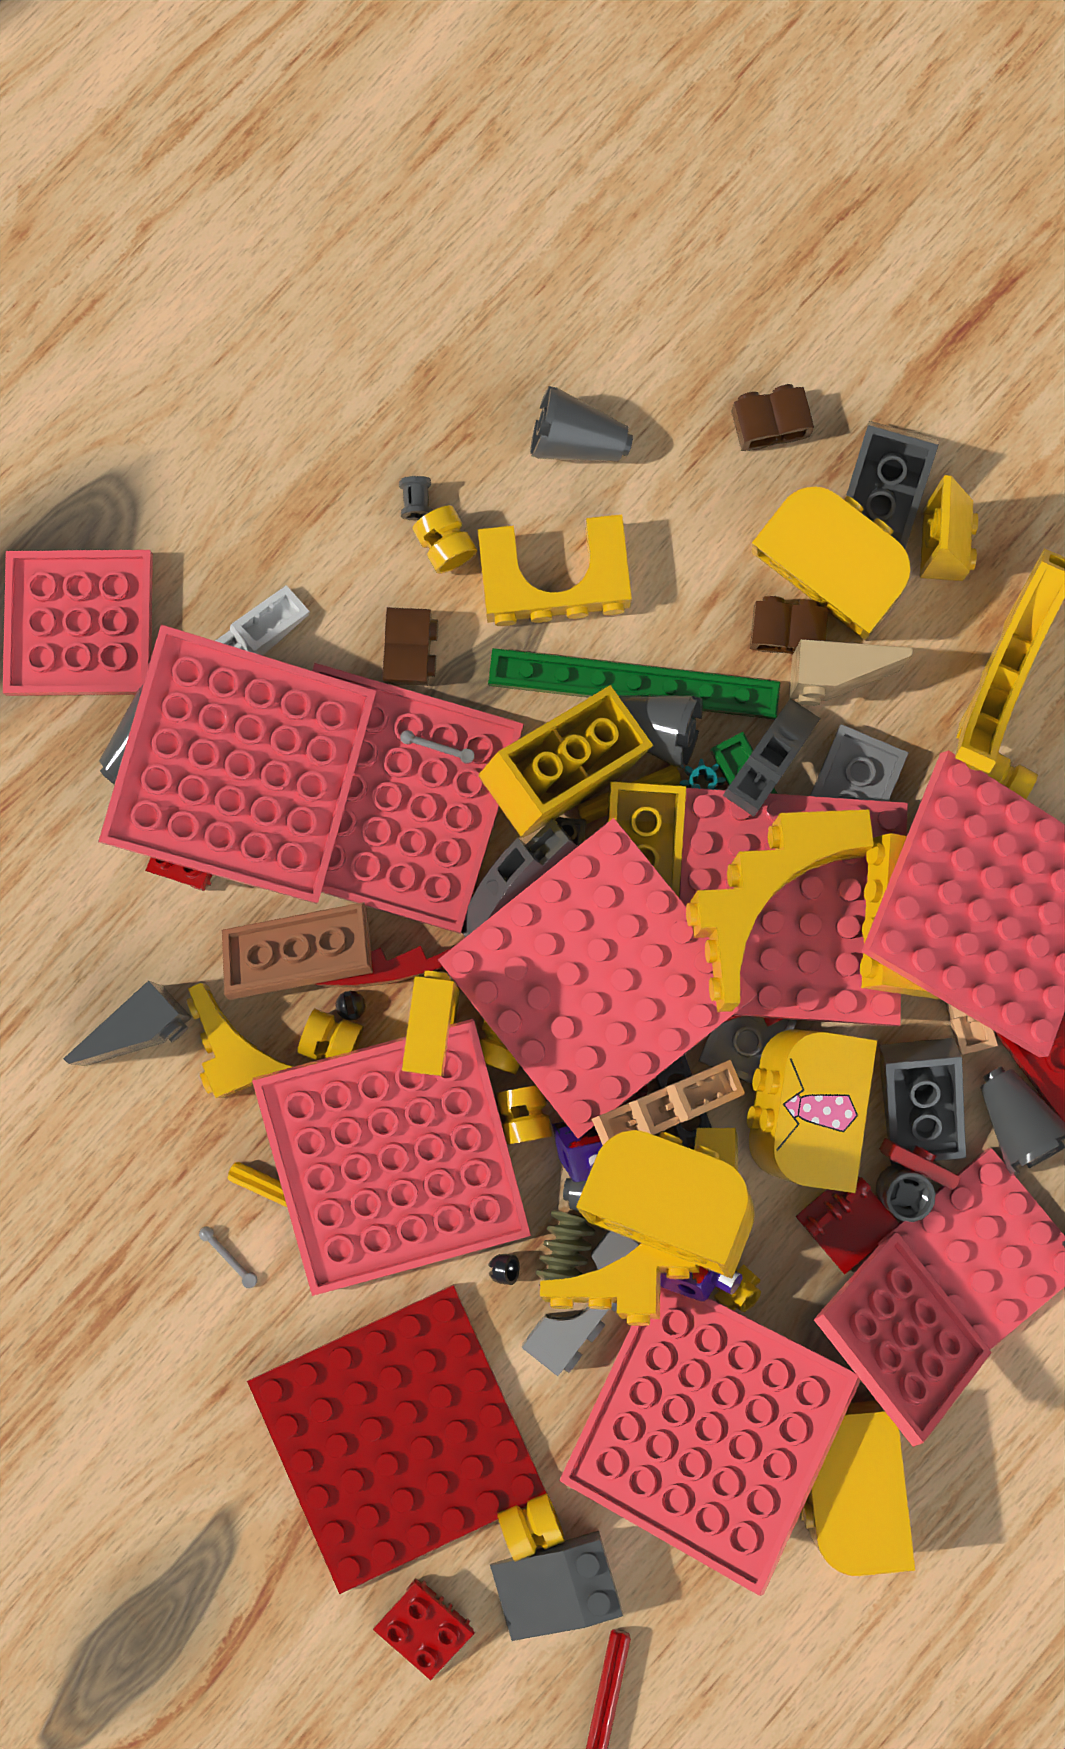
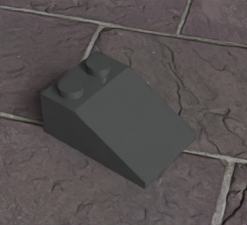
(892, 476)
(139, 1023)
(924, 1096)
(557, 1588)

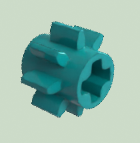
(710, 775)

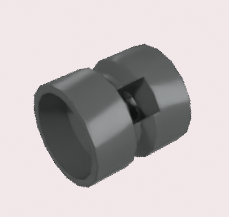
(905, 1193)

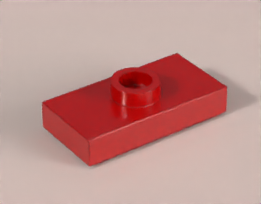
(920, 1162)

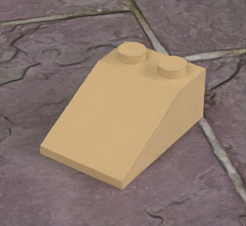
(833, 668)

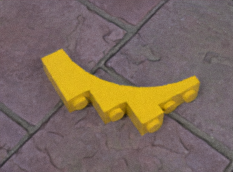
(1009, 664)
(727, 915)
(235, 1057)
(636, 1278)

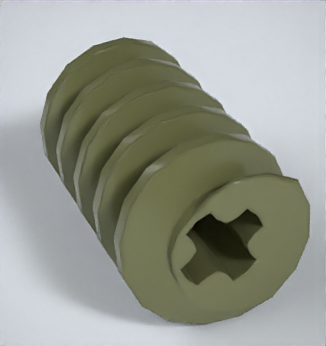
(566, 1246)

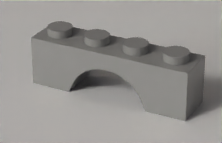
(557, 1339)

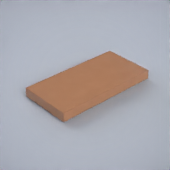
(296, 951)

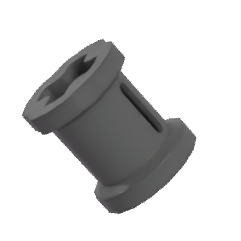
(415, 497)

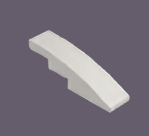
(266, 623)

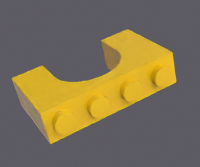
(513, 598)
(881, 864)
(431, 1014)

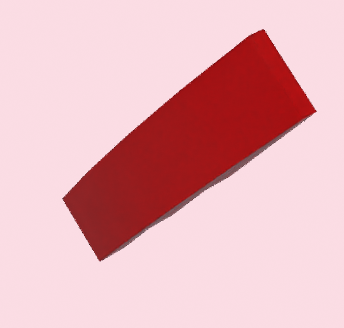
(391, 971)

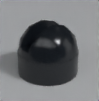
(358, 1004)
(504, 1269)

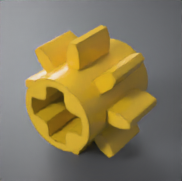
(746, 1294)

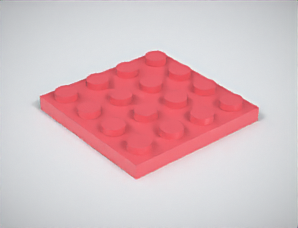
(77, 622)
(989, 1248)
(903, 1338)

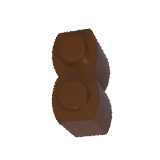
(772, 417)
(781, 626)
(408, 646)

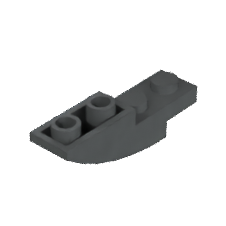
(771, 757)
(515, 871)

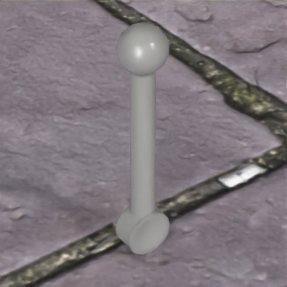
(465, 755)
(248, 1279)

